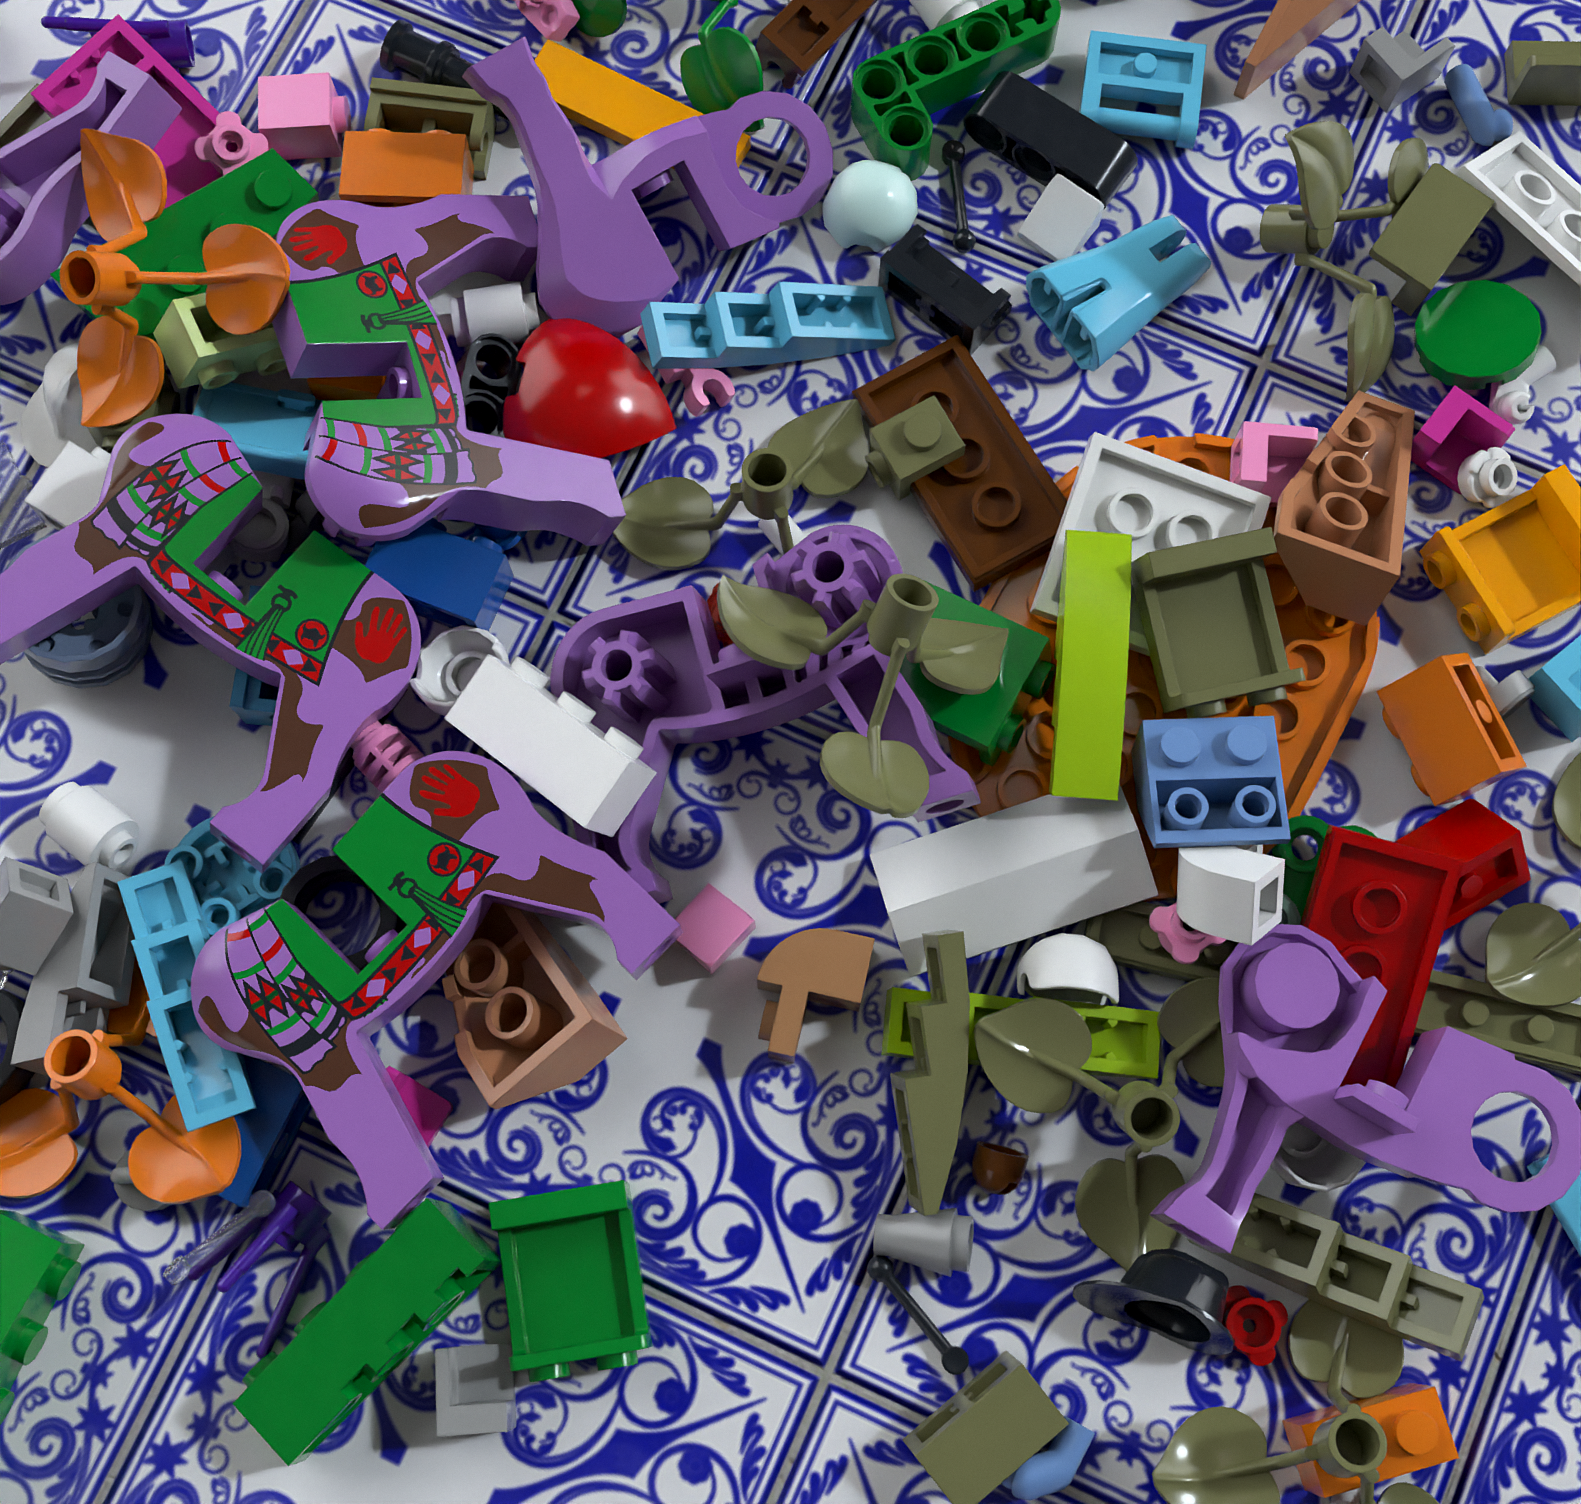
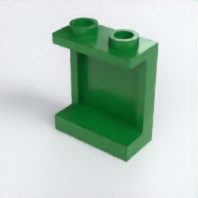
(994, 718)
(572, 1279)

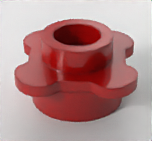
(1268, 1320)

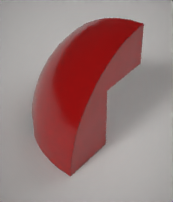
(584, 393)

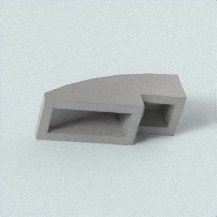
(83, 972)

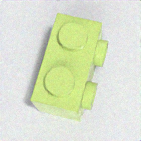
(208, 355)

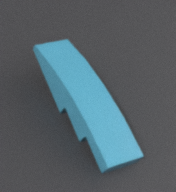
(770, 328)
(168, 938)

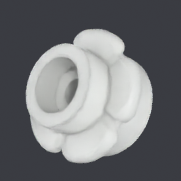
(1487, 477)

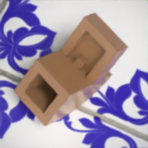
(815, 967)

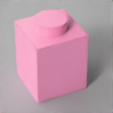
(302, 115)

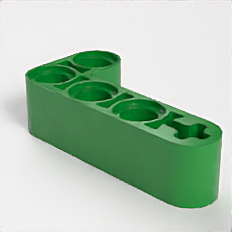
(1012, 32)

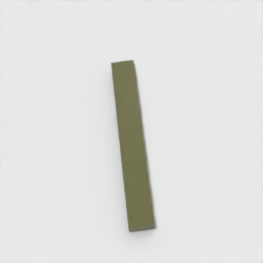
(1533, 1034)

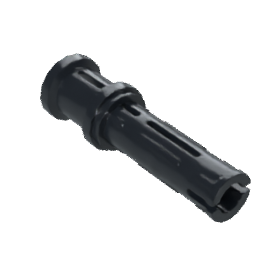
(424, 58)

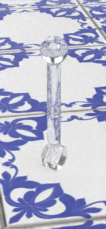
(259, 1205)

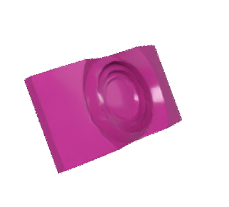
(177, 146)

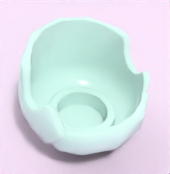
(870, 205)

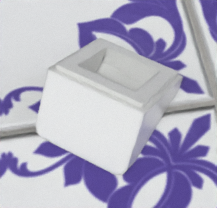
(1061, 219)

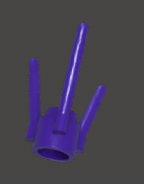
(168, 38)
(293, 1221)

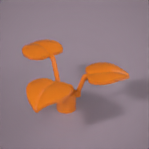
(123, 191)
(163, 1159)

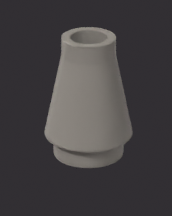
(931, 1241)

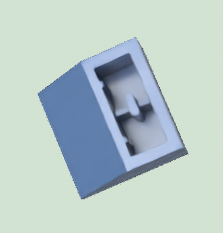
(1210, 782)

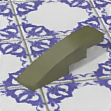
(932, 1094)
(1355, 1276)

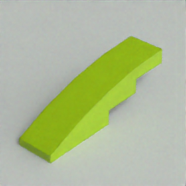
(1091, 665)
(1122, 1038)

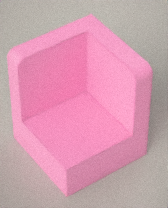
(1270, 456)

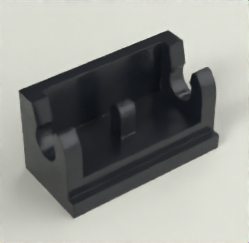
(941, 291)

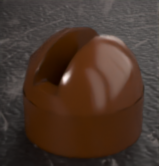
(998, 1168)

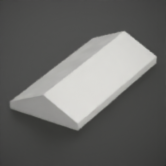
(1532, 197)
(1014, 874)

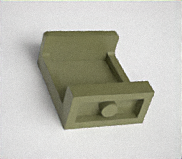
(1213, 623)

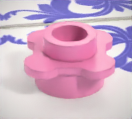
(230, 130)
(1179, 942)

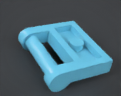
(1144, 72)

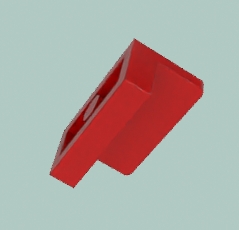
(1486, 845)

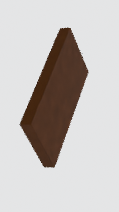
(997, 499)

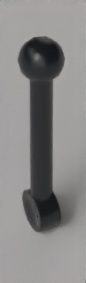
(953, 155)
(953, 1357)

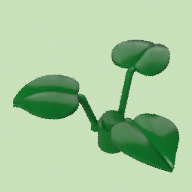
(711, 72)

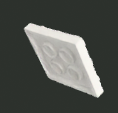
(1154, 501)

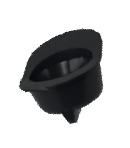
(1169, 1296)

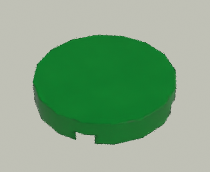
(1477, 334)

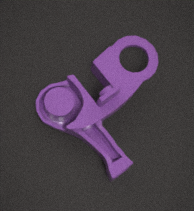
(593, 239)
(1288, 1038)

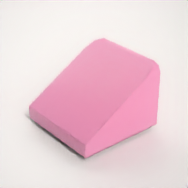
(713, 928)

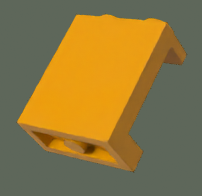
(1512, 562)

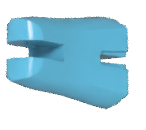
(1114, 290)

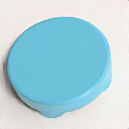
(227, 883)

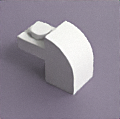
(1230, 891)

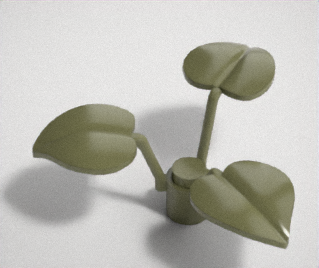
(1324, 173)
(818, 450)
(951, 654)
(1529, 946)
(1035, 1056)
(1223, 1452)

